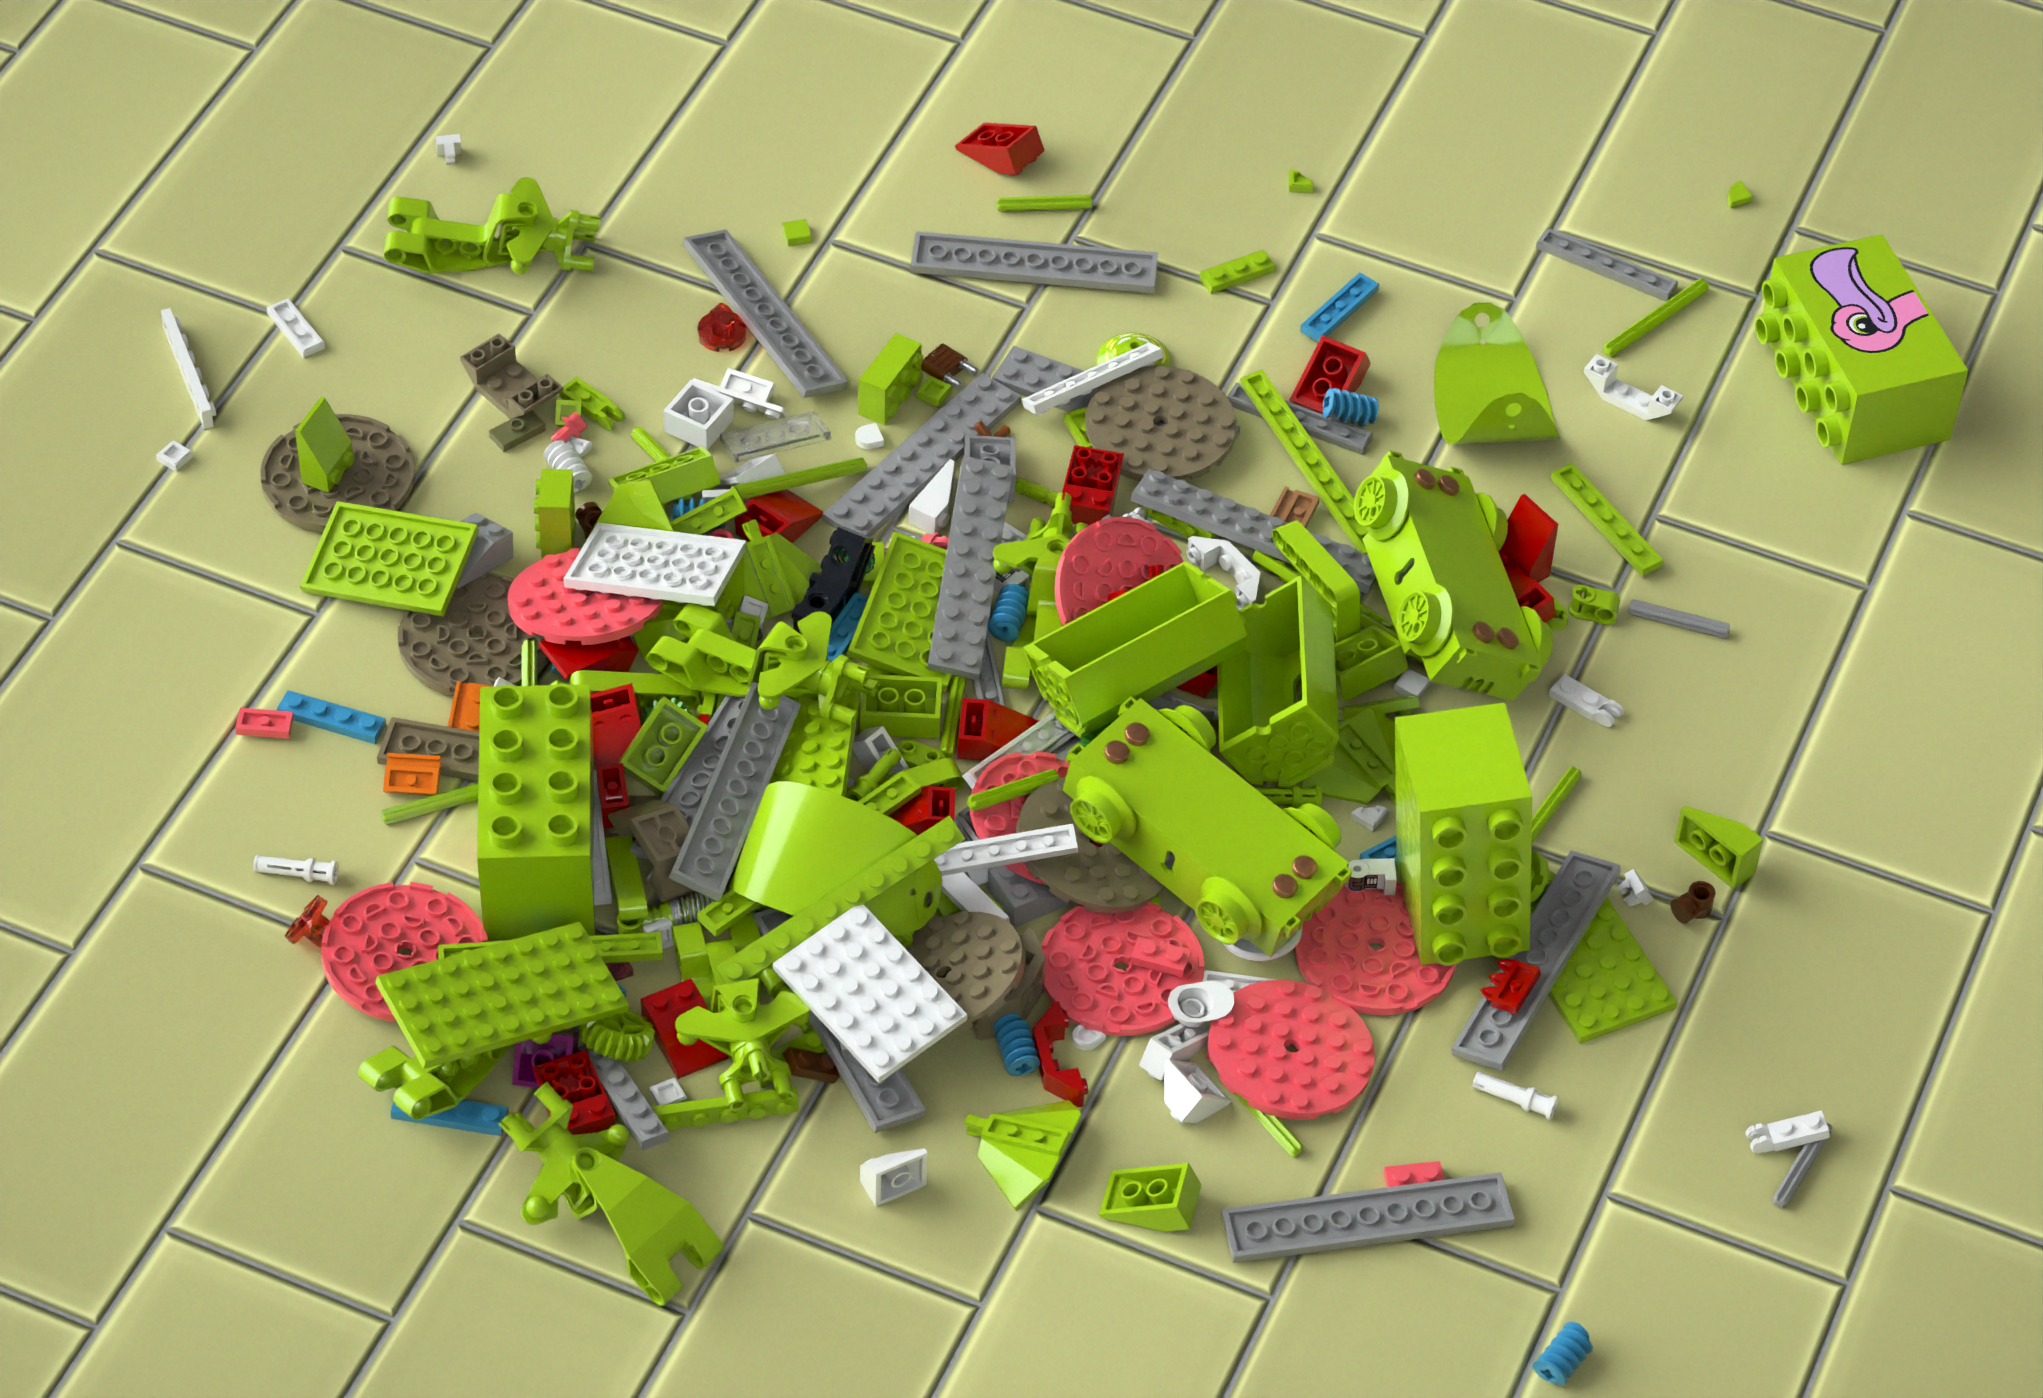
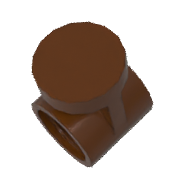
(587, 516)
(1695, 903)

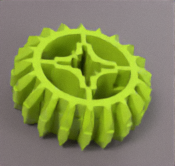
(619, 1036)

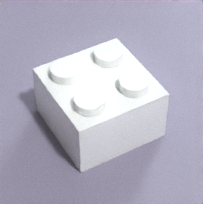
(698, 415)

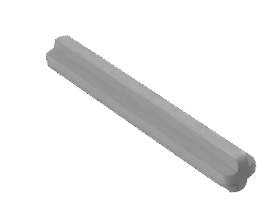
(1679, 618)
(1798, 1171)

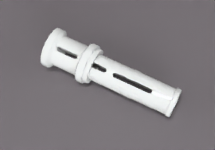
(308, 869)
(1527, 1098)

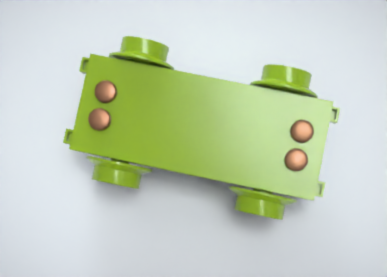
(1445, 580)
(1203, 827)

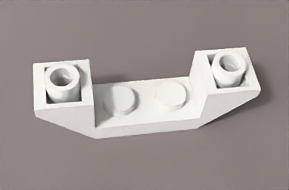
(1602, 376)
(1209, 551)

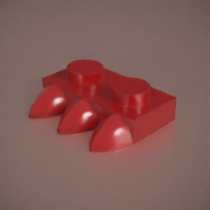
(1512, 985)

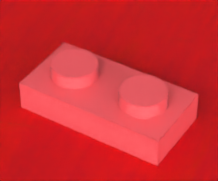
(264, 723)
(1160, 956)
(1413, 1173)

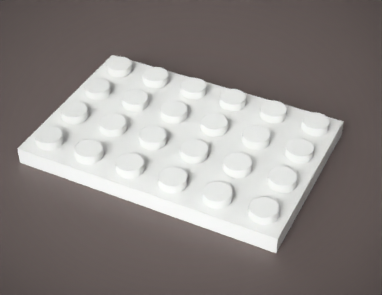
(655, 564)
(870, 992)

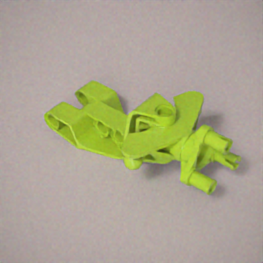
(458, 247)
(1040, 558)
(781, 665)
(735, 1014)
(430, 1089)
(587, 1172)

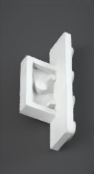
(749, 392)

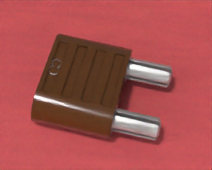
(945, 363)

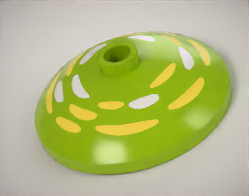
(1128, 341)

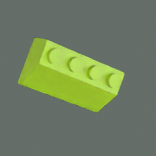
(676, 475)

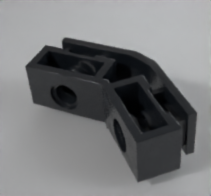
(839, 579)

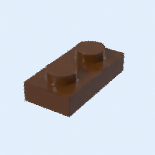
(811, 1065)

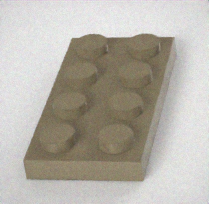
(456, 746)

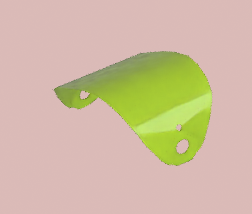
(1490, 387)
(817, 840)

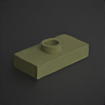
(516, 431)

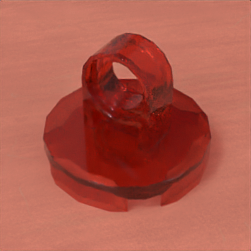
(721, 329)
(309, 923)

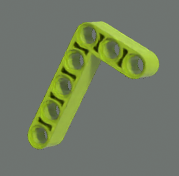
(1323, 574)

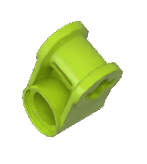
(1596, 605)

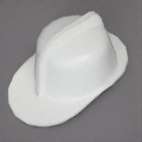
(1200, 1002)

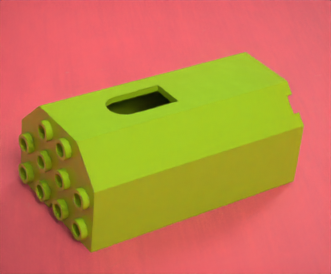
(1136, 647)
(1258, 714)

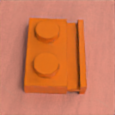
(466, 706)
(412, 774)

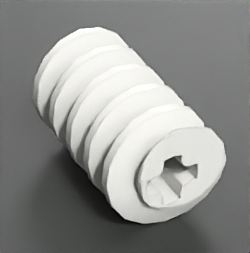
(564, 456)

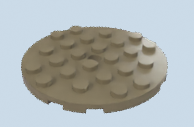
(1196, 417)
(378, 477)
(442, 650)
(1093, 877)
(981, 957)

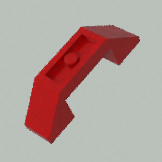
(1064, 1083)

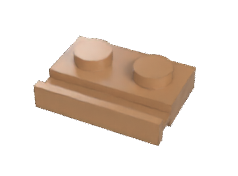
(1295, 506)

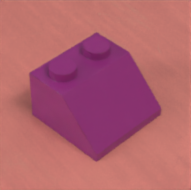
(532, 1054)

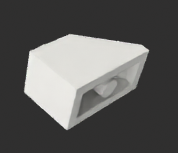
(871, 746)

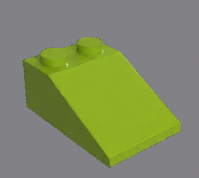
(323, 447)
(1719, 844)
(1152, 1197)

